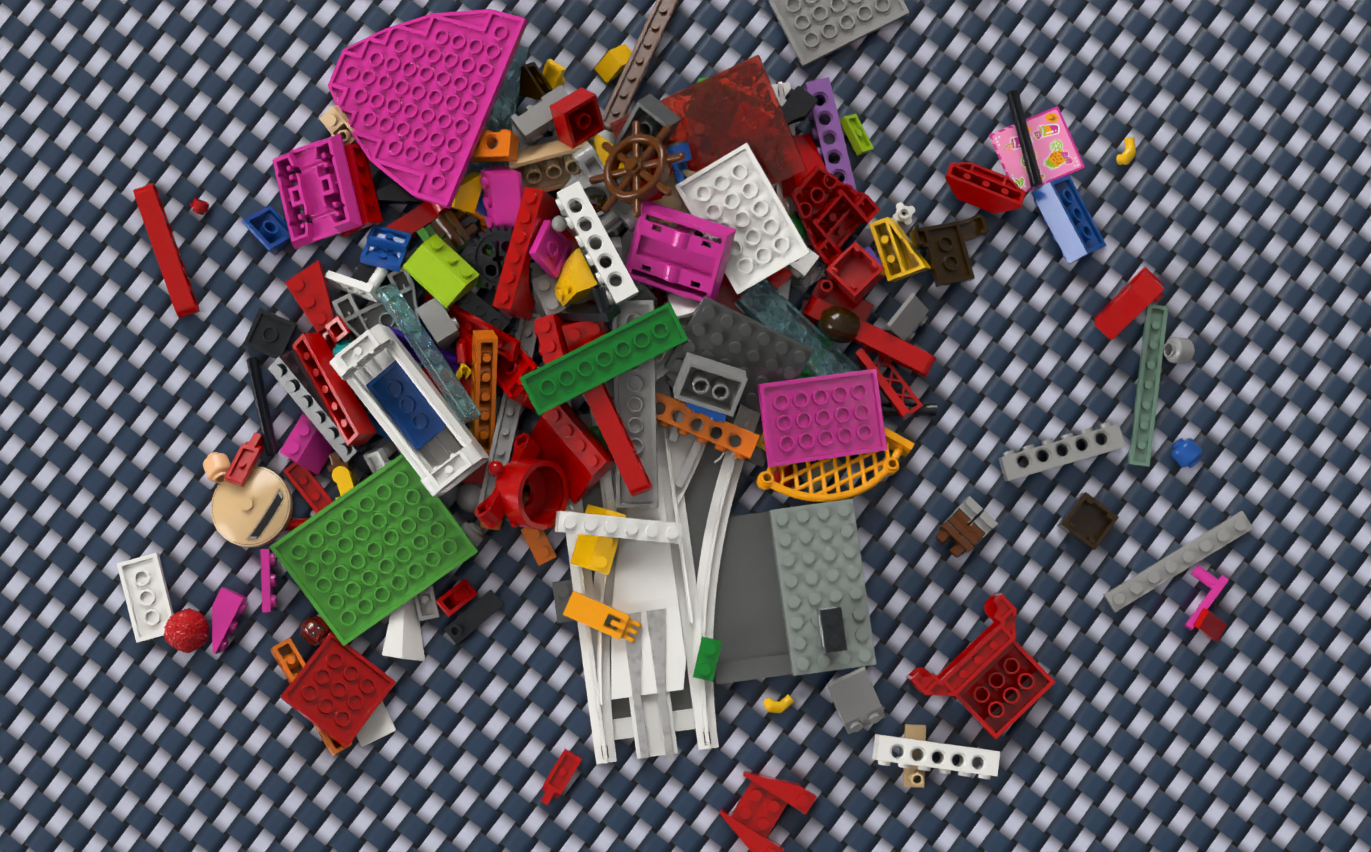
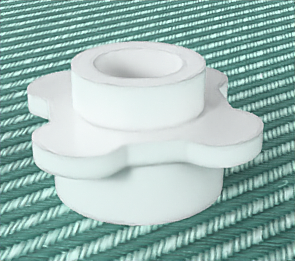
(904, 219)

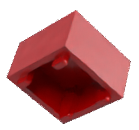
(855, 272)

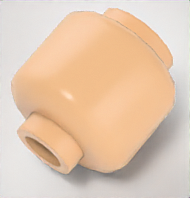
(216, 466)

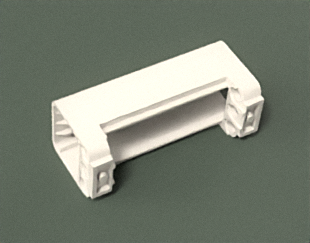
(451, 453)

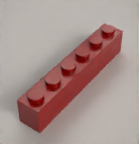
(334, 391)

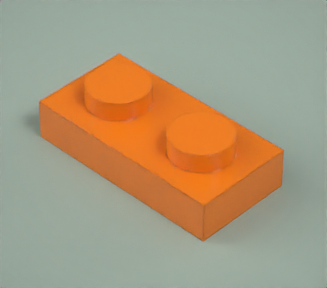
(539, 545)

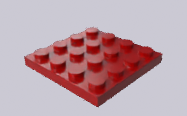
(338, 690)

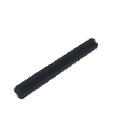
(1024, 138)
(262, 406)

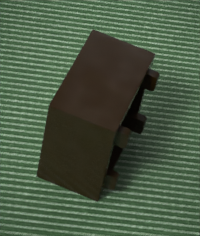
(1088, 521)

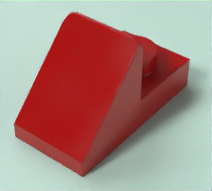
(456, 598)

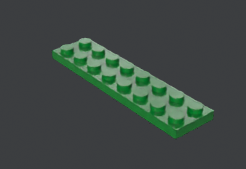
(603, 358)

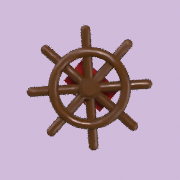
(643, 173)

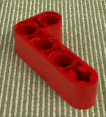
(418, 218)

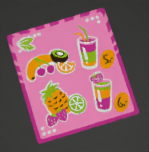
(1052, 146)

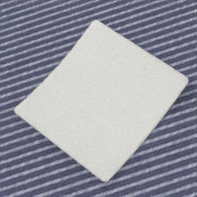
(376, 726)

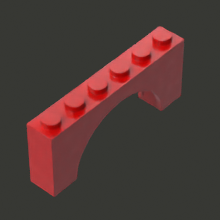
(513, 287)

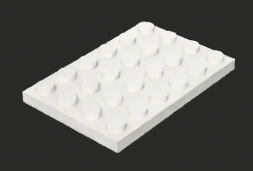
(741, 197)

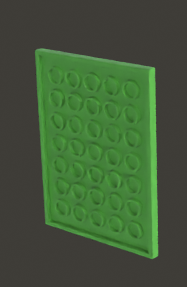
(373, 549)

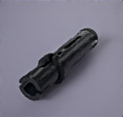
(927, 410)

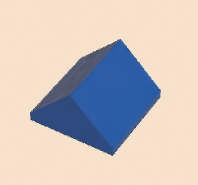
(269, 229)

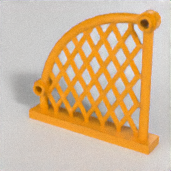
(889, 466)

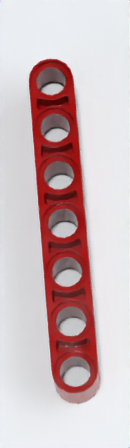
(166, 250)
(880, 341)
(618, 440)

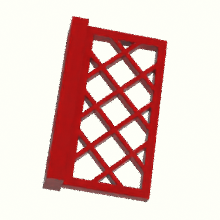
(363, 188)

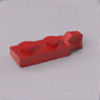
(245, 461)
(560, 775)

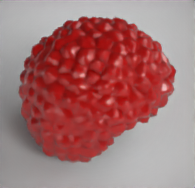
(186, 630)

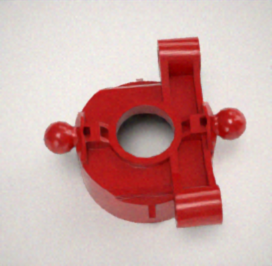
(547, 489)

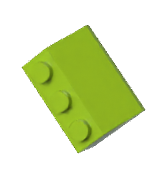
(441, 271)

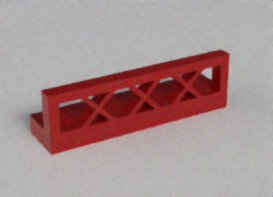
(885, 387)

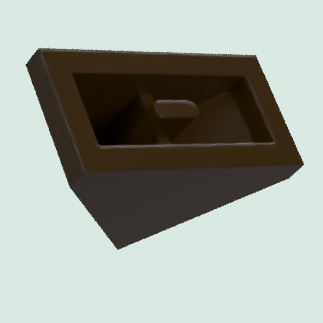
(533, 82)

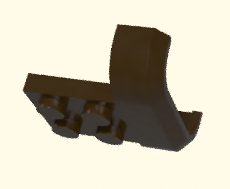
(947, 248)

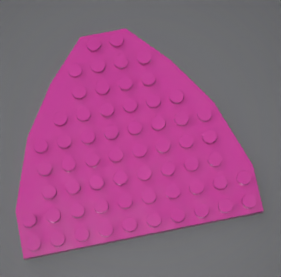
(426, 94)

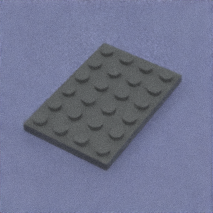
(741, 343)

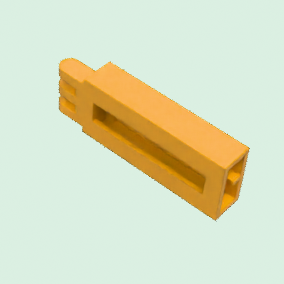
(595, 613)

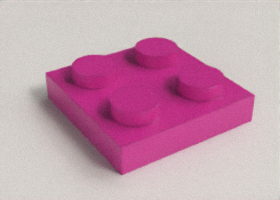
(550, 249)

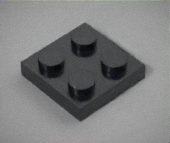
(270, 334)

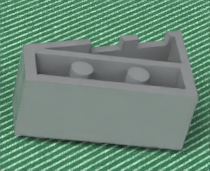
(538, 118)

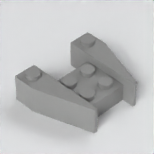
(362, 320)

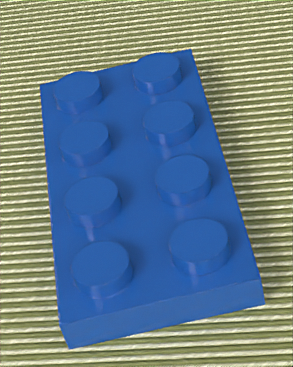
(406, 405)

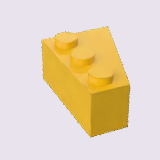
(896, 250)

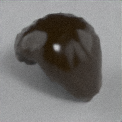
(839, 324)

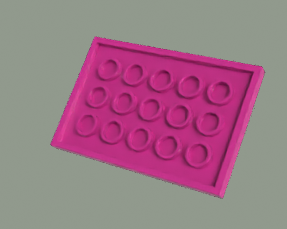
(822, 417)

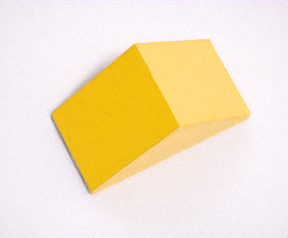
(613, 63)

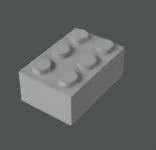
(709, 384)

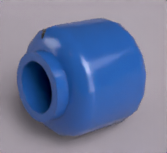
(1186, 452)

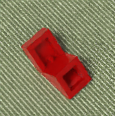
(336, 332)

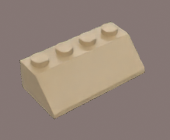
(547, 165)

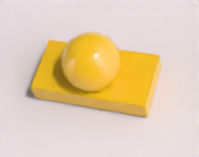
(554, 73)

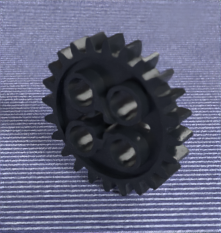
(483, 261)

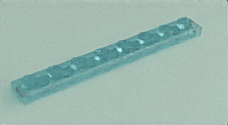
(428, 353)

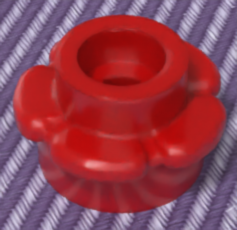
(200, 206)

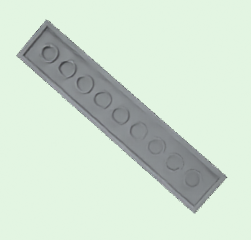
(638, 410)

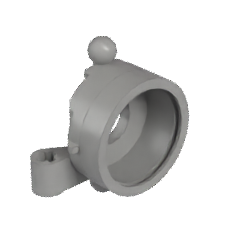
(619, 215)

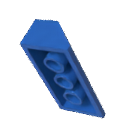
(1068, 219)

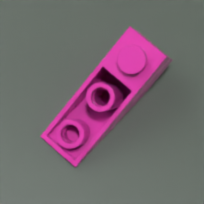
(225, 613)

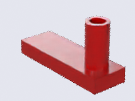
(834, 295)

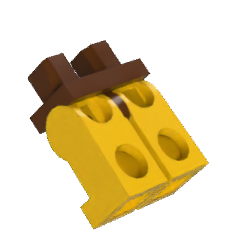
(342, 473)

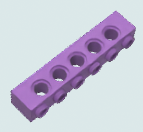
(822, 89)

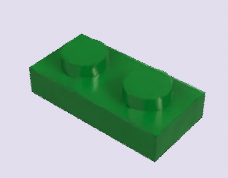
(707, 658)

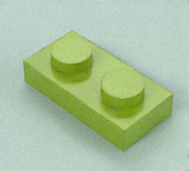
(856, 134)

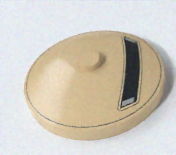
(255, 512)

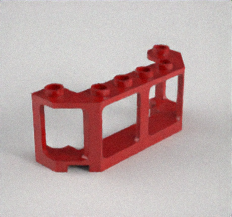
(975, 656)

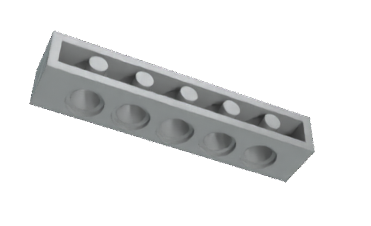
(1112, 441)

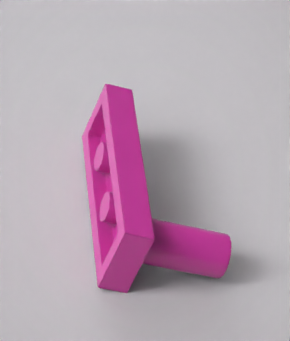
(1215, 586)

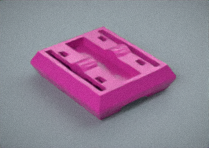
(322, 191)
(678, 254)

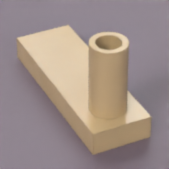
(914, 777)

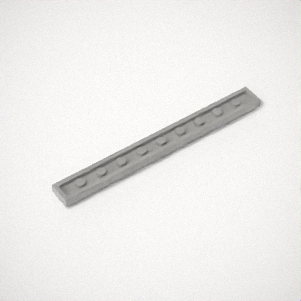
(509, 413)

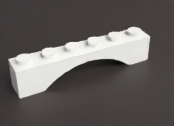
(618, 527)

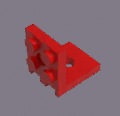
(510, 381)

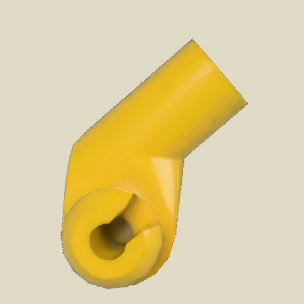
(1129, 153)
(777, 706)

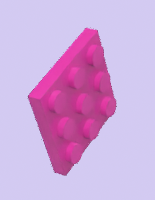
(268, 580)

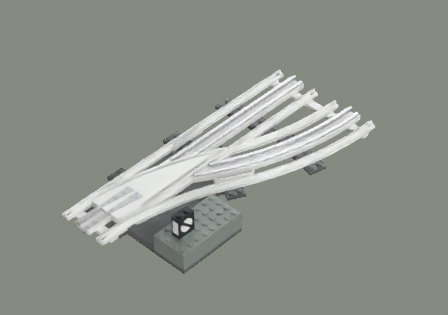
(769, 584)

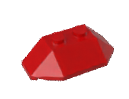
(984, 187)

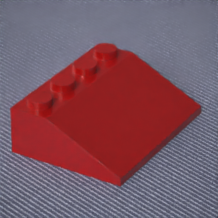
(573, 447)
(1005, 689)

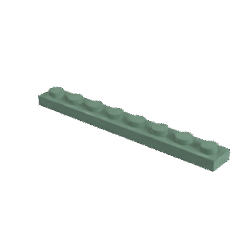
(1148, 385)

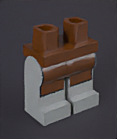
(961, 532)

